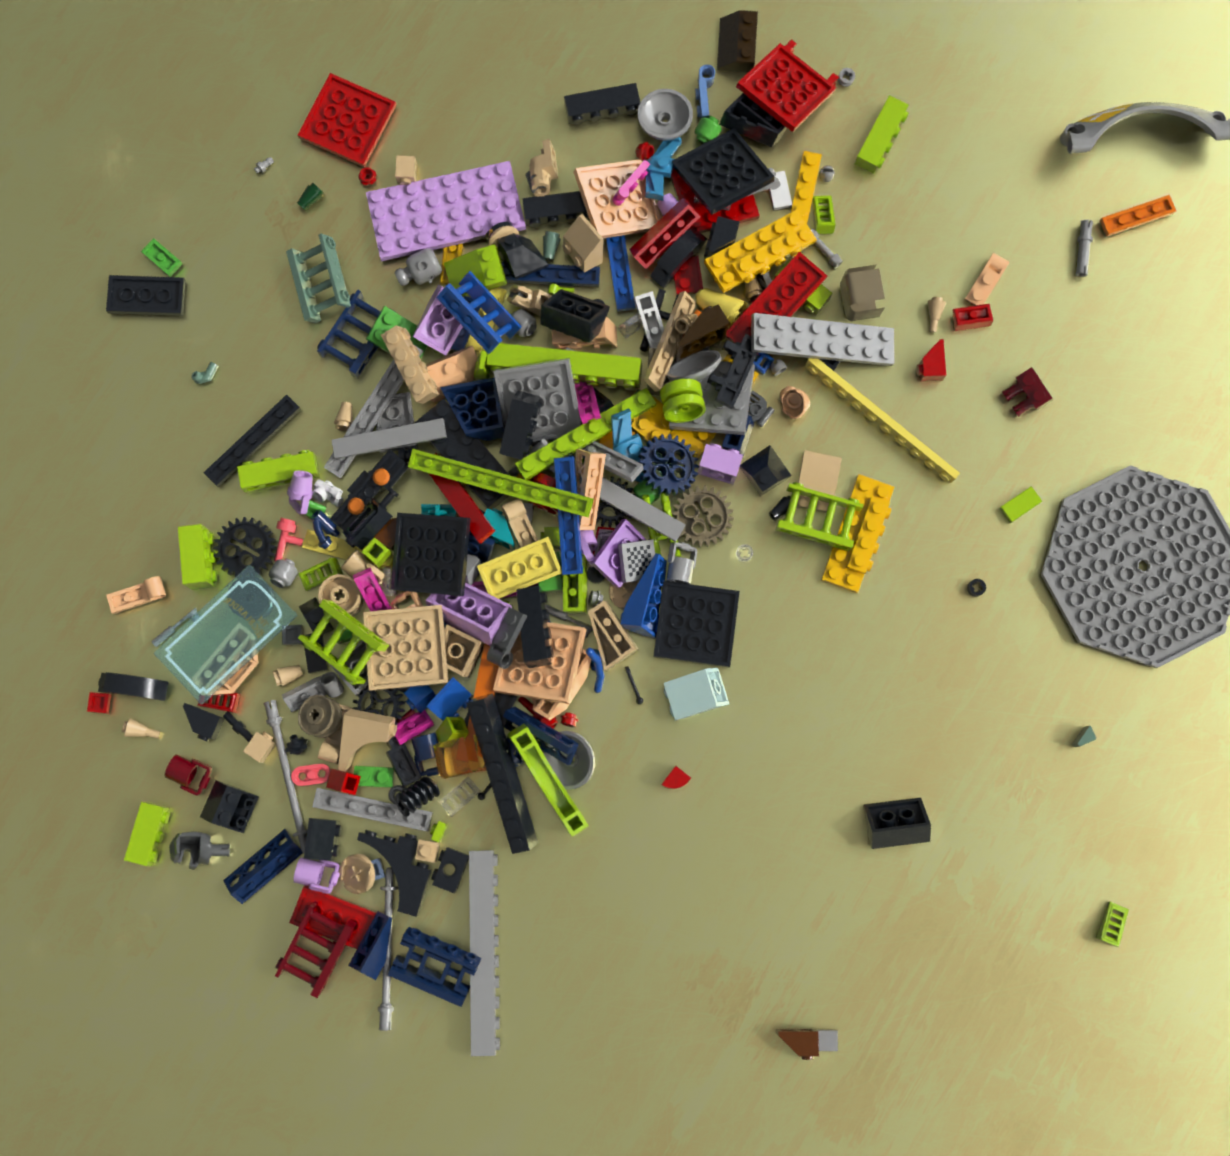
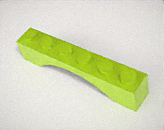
(547, 779)

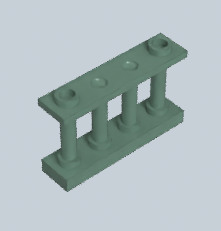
(303, 284)

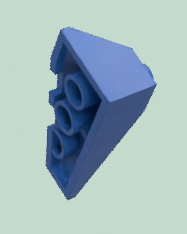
(642, 608)

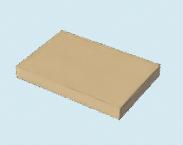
(820, 474)

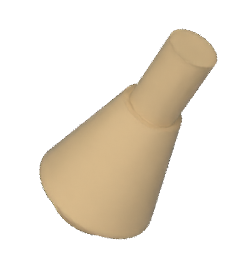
(935, 308)
(135, 729)

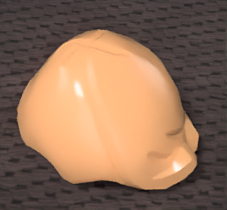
(794, 402)

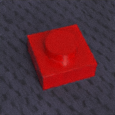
(99, 702)

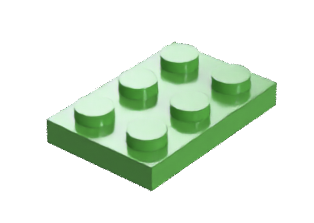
(385, 321)

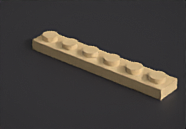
(668, 343)

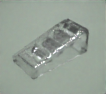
(630, 326)
(474, 788)

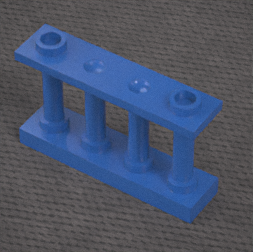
(471, 320)

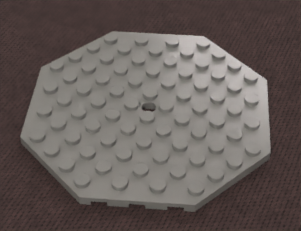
(1097, 558)

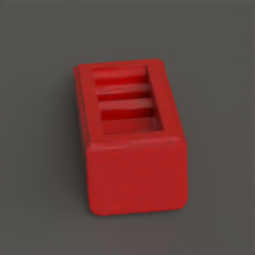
(232, 706)

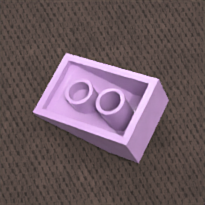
(437, 325)

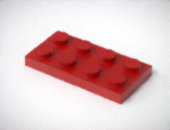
(336, 910)

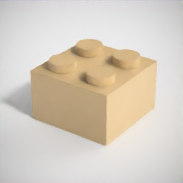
(461, 651)

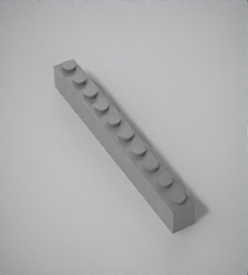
(483, 943)

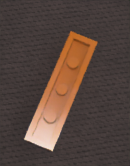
(1137, 215)

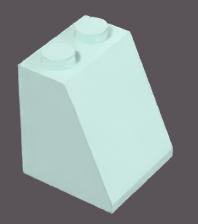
(695, 693)

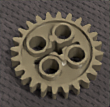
(719, 509)

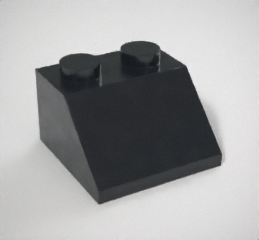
(322, 839)

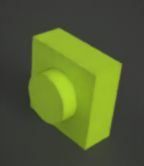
(438, 831)

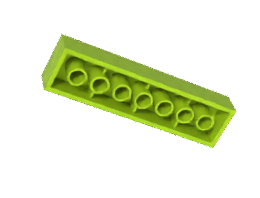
(585, 366)

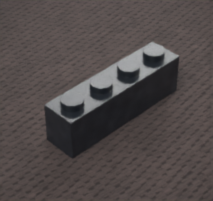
(602, 103)
(553, 209)
(534, 632)

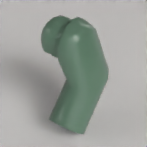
(206, 376)

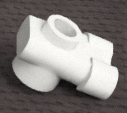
(328, 491)

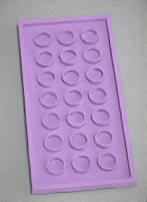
(444, 210)

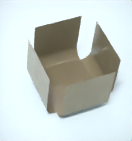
(859, 291)

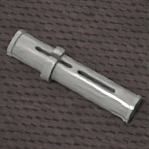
(1084, 248)

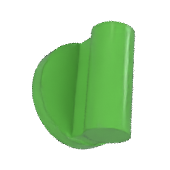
(313, 507)

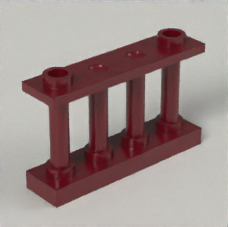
(326, 965)

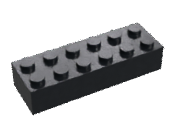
(466, 450)

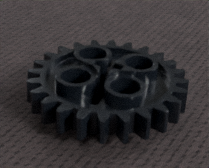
(253, 533)

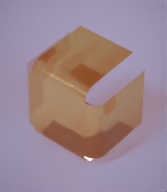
(453, 759)

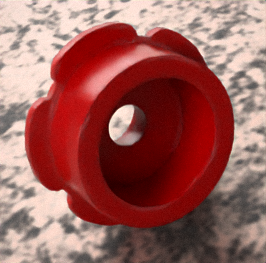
(367, 172)
(569, 719)

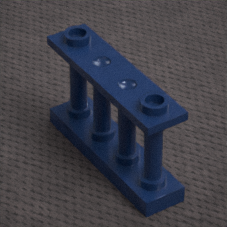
(366, 350)

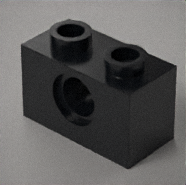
(459, 861)

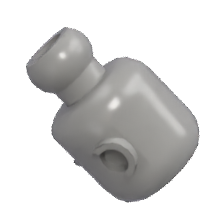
(421, 267)

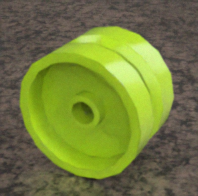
(682, 400)

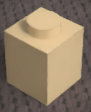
(405, 169)
(260, 746)
(427, 850)

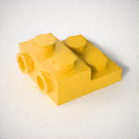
(651, 423)

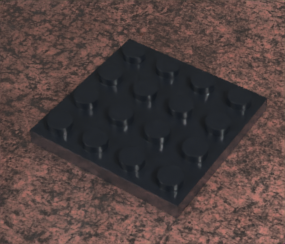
(723, 171)
(430, 554)
(696, 624)

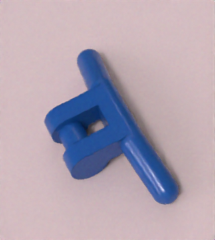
(596, 665)

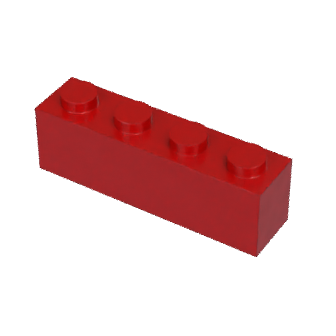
(664, 233)

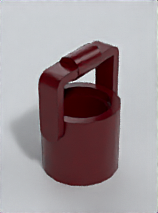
(184, 771)

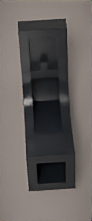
(677, 254)
(133, 686)

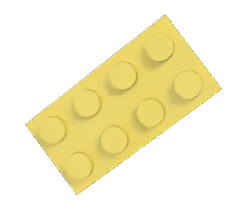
(520, 568)

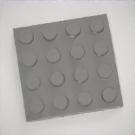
(557, 393)
(717, 416)

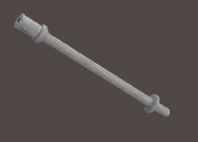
(275, 721)
(386, 1007)

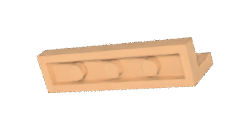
(591, 482)

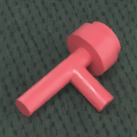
(286, 526)

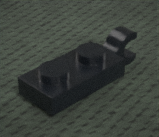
(402, 762)

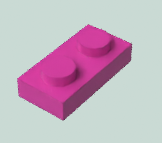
(413, 726)

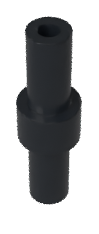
(238, 726)

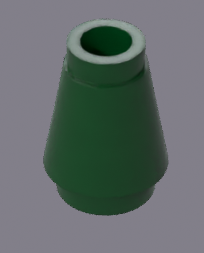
(310, 196)

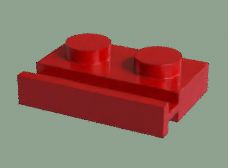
(689, 277)

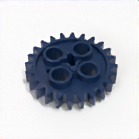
(668, 481)

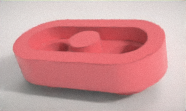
(311, 773)

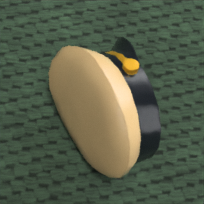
(500, 230)

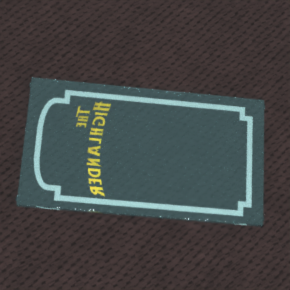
(225, 634)

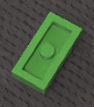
(161, 257)
(375, 776)

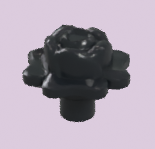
(296, 745)

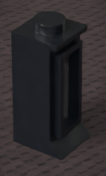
(367, 525)

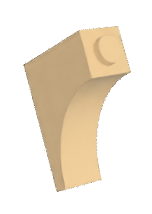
(360, 729)

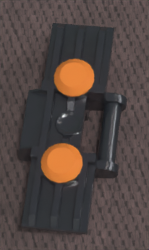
(367, 485)

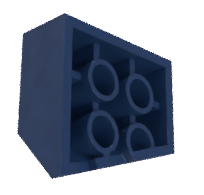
(477, 408)

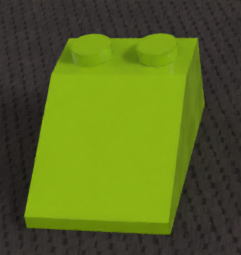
(483, 263)

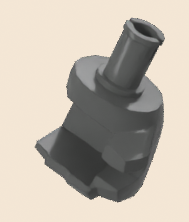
(199, 847)

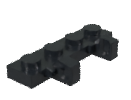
(732, 383)

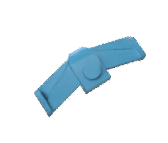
(660, 167)
(623, 440)

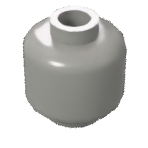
(527, 322)
(283, 573)

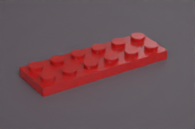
(782, 295)

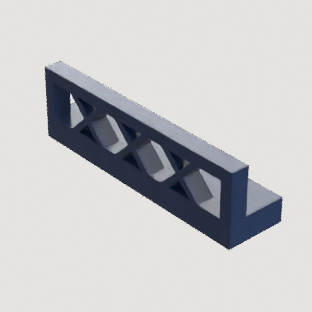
(544, 734)
(264, 869)

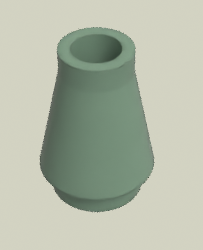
(550, 244)

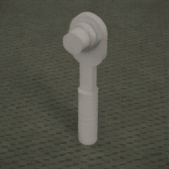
(562, 615)
(170, 630)

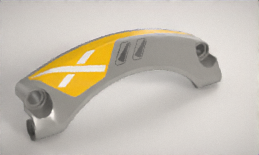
(1083, 134)

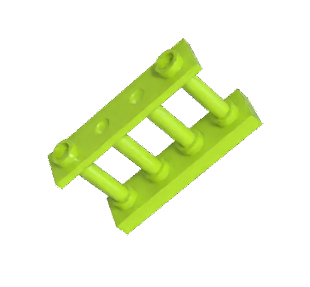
(805, 530)
(360, 633)

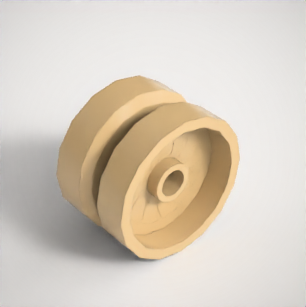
(340, 585)

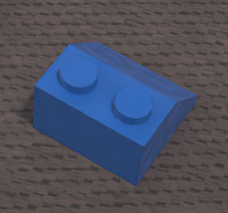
(450, 700)

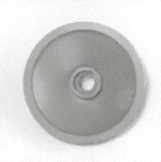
(665, 105)
(695, 366)
(580, 770)

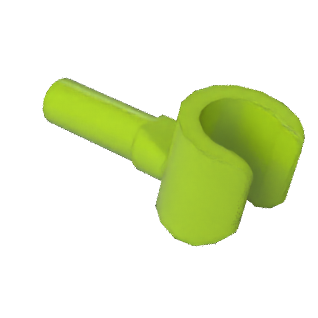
(553, 288)

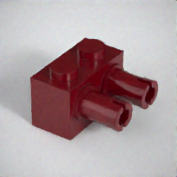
(1036, 392)

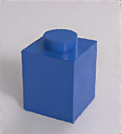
(419, 697)

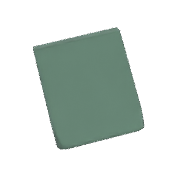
(1085, 736)

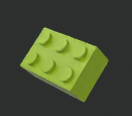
(197, 557)

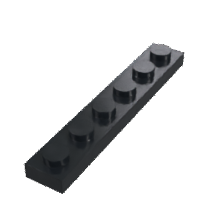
(252, 440)

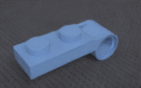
(701, 92)

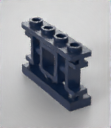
(429, 979)

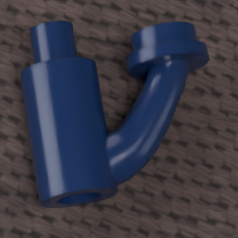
(324, 523)

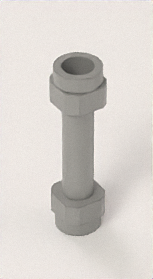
(834, 259)

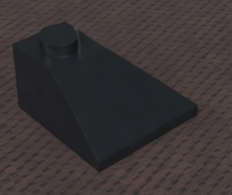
(520, 255)
(765, 470)

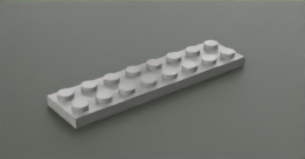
(822, 339)

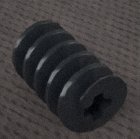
(416, 795)

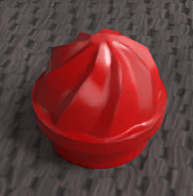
(644, 151)

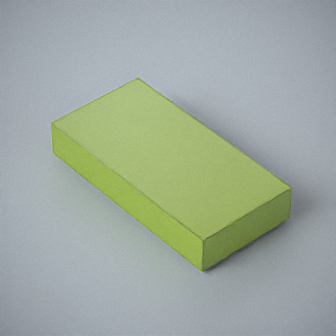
(1020, 504)

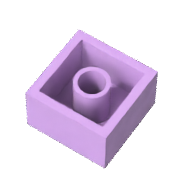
(720, 463)

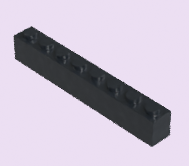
(502, 773)

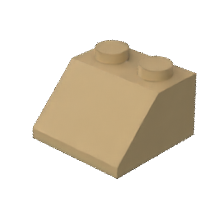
(583, 244)

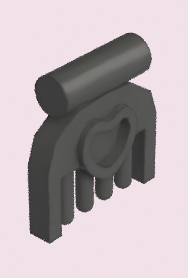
(759, 409)

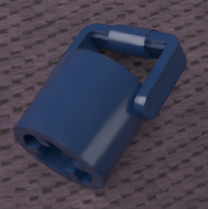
(424, 750)

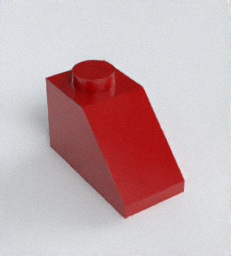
(933, 364)

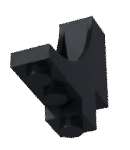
(400, 855)

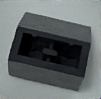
(721, 236)
(229, 806)

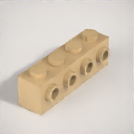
(409, 364)

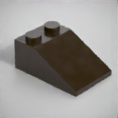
(706, 331)

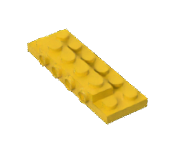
(760, 251)
(848, 567)

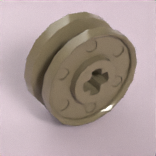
(319, 716)

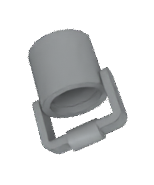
(681, 569)

